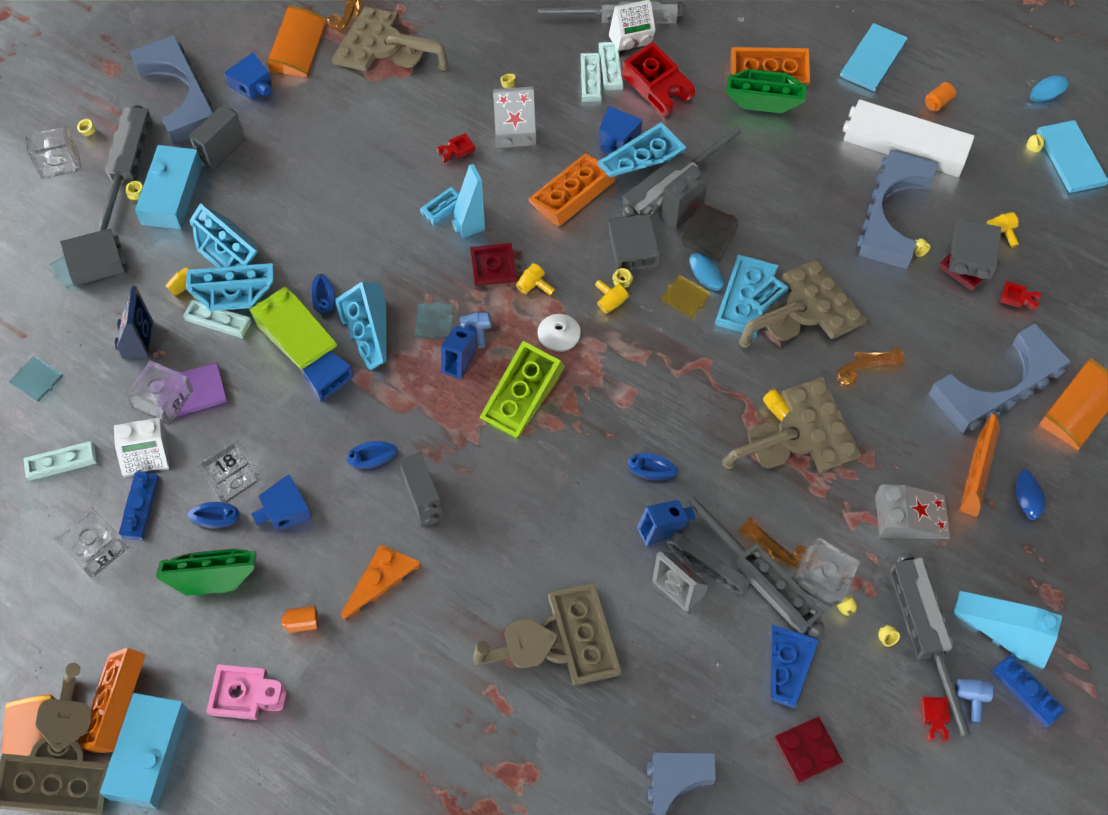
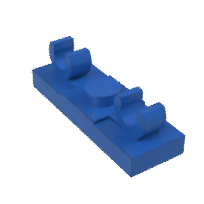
(138, 505)
(1028, 690)

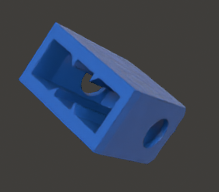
(249, 77)
(618, 129)
(460, 342)
(327, 374)
(282, 505)
(663, 520)

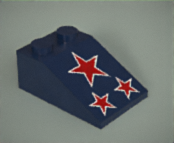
(134, 327)

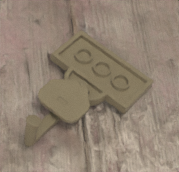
(376, 37)
(812, 301)
(815, 424)
(579, 635)
(53, 778)

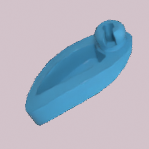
(1049, 88)
(706, 271)

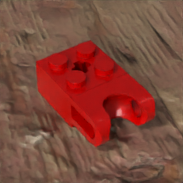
(657, 78)

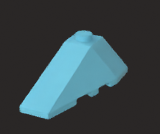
(469, 207)
(365, 316)
(1015, 626)

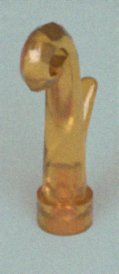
(350, 7)
(869, 360)
(769, 545)

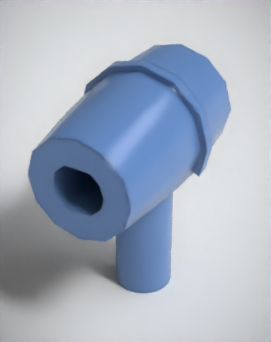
(481, 322)
(977, 692)

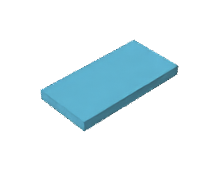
(873, 57)
(1072, 156)
(745, 279)

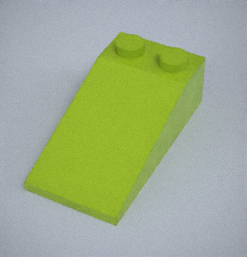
(292, 328)
(522, 389)

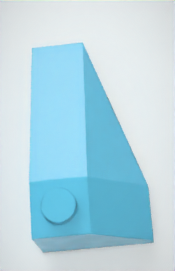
(648, 149)

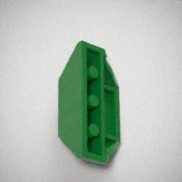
(765, 90)
(207, 571)

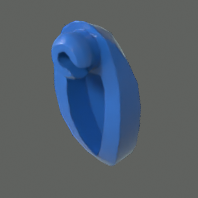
(322, 294)
(371, 454)
(652, 467)
(1029, 495)
(214, 515)

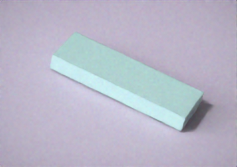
(610, 66)
(591, 77)
(222, 320)
(59, 460)

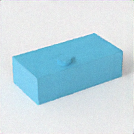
(169, 187)
(144, 751)

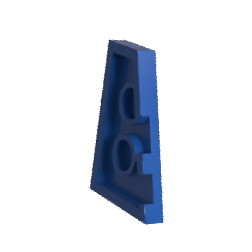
(790, 664)

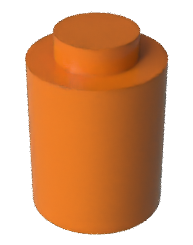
(940, 96)
(300, 619)

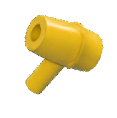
(1007, 223)
(531, 277)
(177, 283)
(612, 298)
(776, 404)

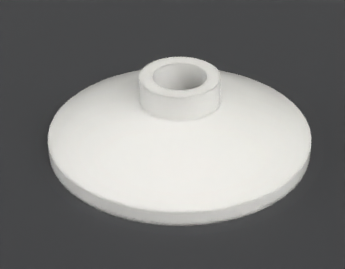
(559, 339)

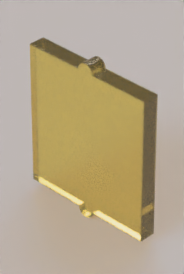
(685, 296)

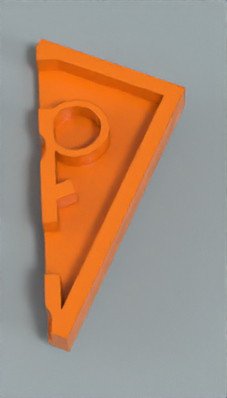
(383, 571)

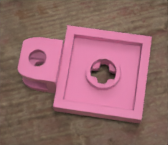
(256, 695)

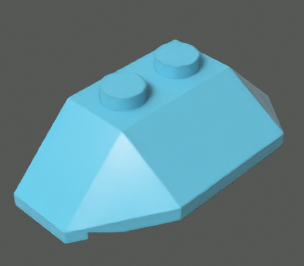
(221, 239)
(230, 286)

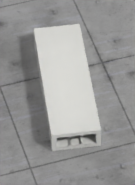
(889, 130)

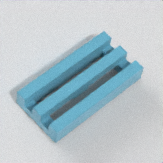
(444, 207)
(758, 305)

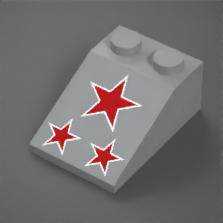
(514, 117)
(911, 513)
(678, 580)

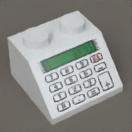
(632, 25)
(141, 446)

